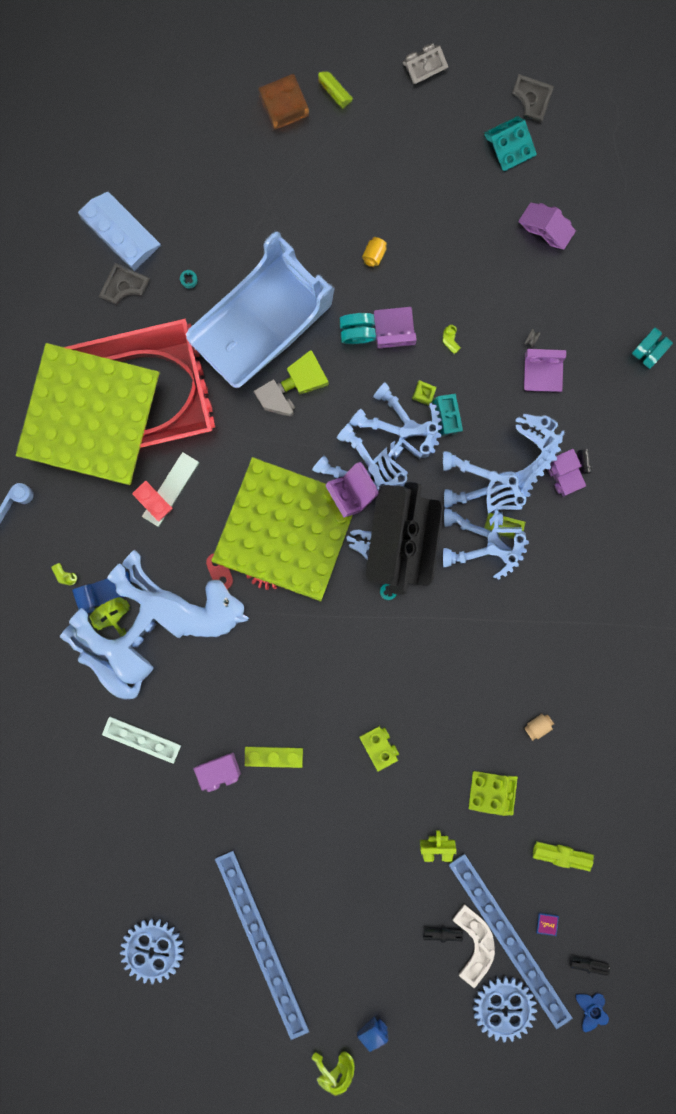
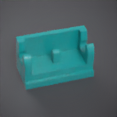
(449, 414)

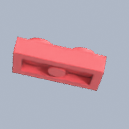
(152, 501)

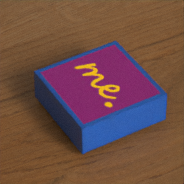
(547, 924)

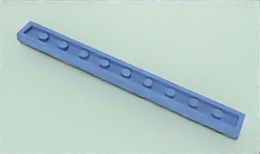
(510, 941)
(262, 945)

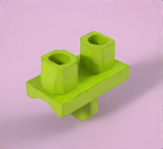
(438, 845)

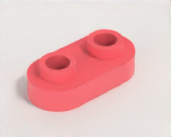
(219, 571)

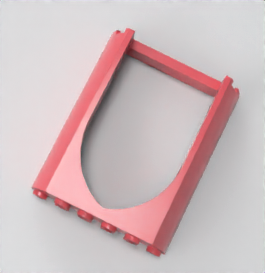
(168, 343)

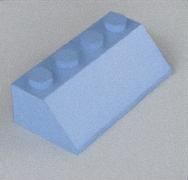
(119, 230)

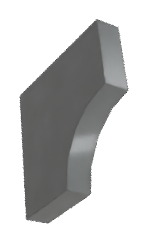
(534, 96)
(123, 283)

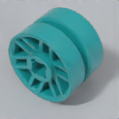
(357, 328)
(652, 348)

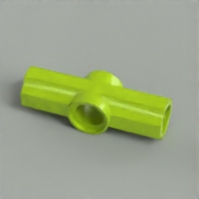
(563, 856)

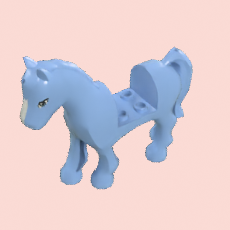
(116, 660)

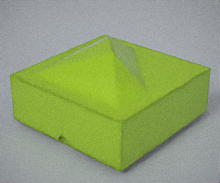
(424, 393)

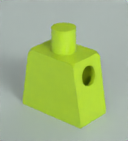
(305, 375)

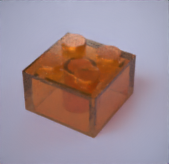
(283, 101)

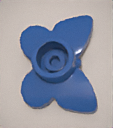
(593, 1010)

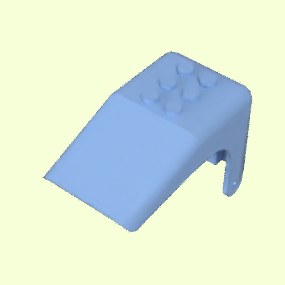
(261, 314)

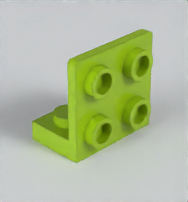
(493, 793)

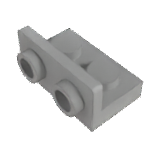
(425, 63)

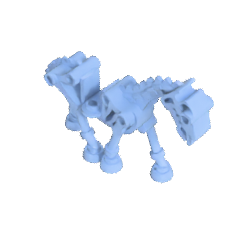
(411, 428)
(520, 484)

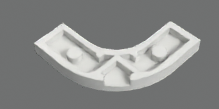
(484, 945)

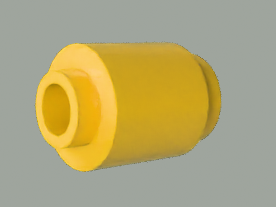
(374, 252)

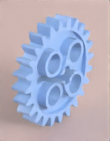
(148, 969)
(503, 1026)

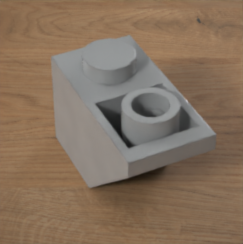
(272, 399)

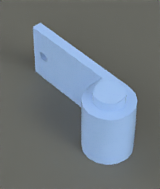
(20, 493)

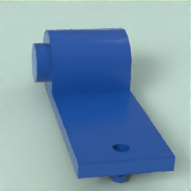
(96, 594)

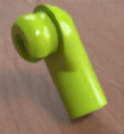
(449, 337)

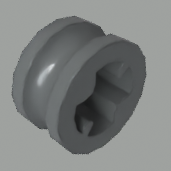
(532, 338)

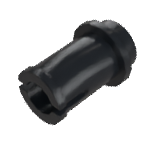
(584, 459)

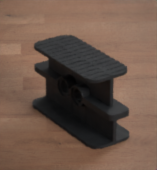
(404, 538)

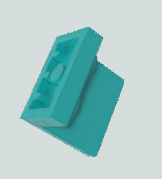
(511, 142)

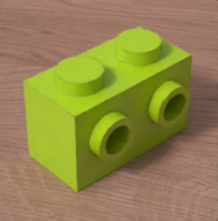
(378, 747)

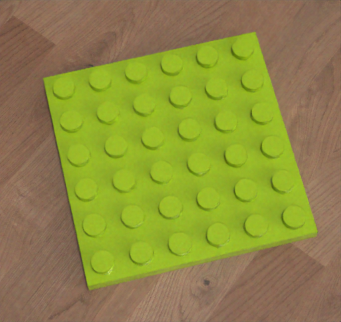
(87, 414)
(283, 530)

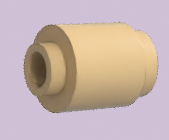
(539, 726)

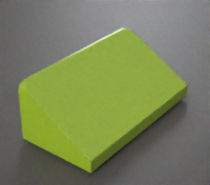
(334, 89)

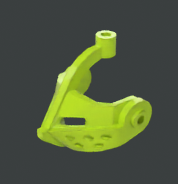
(105, 609)
(345, 1067)

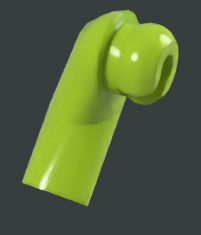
(64, 577)

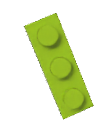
(273, 757)

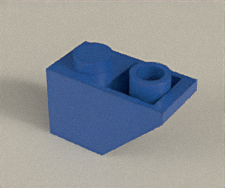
(373, 1034)

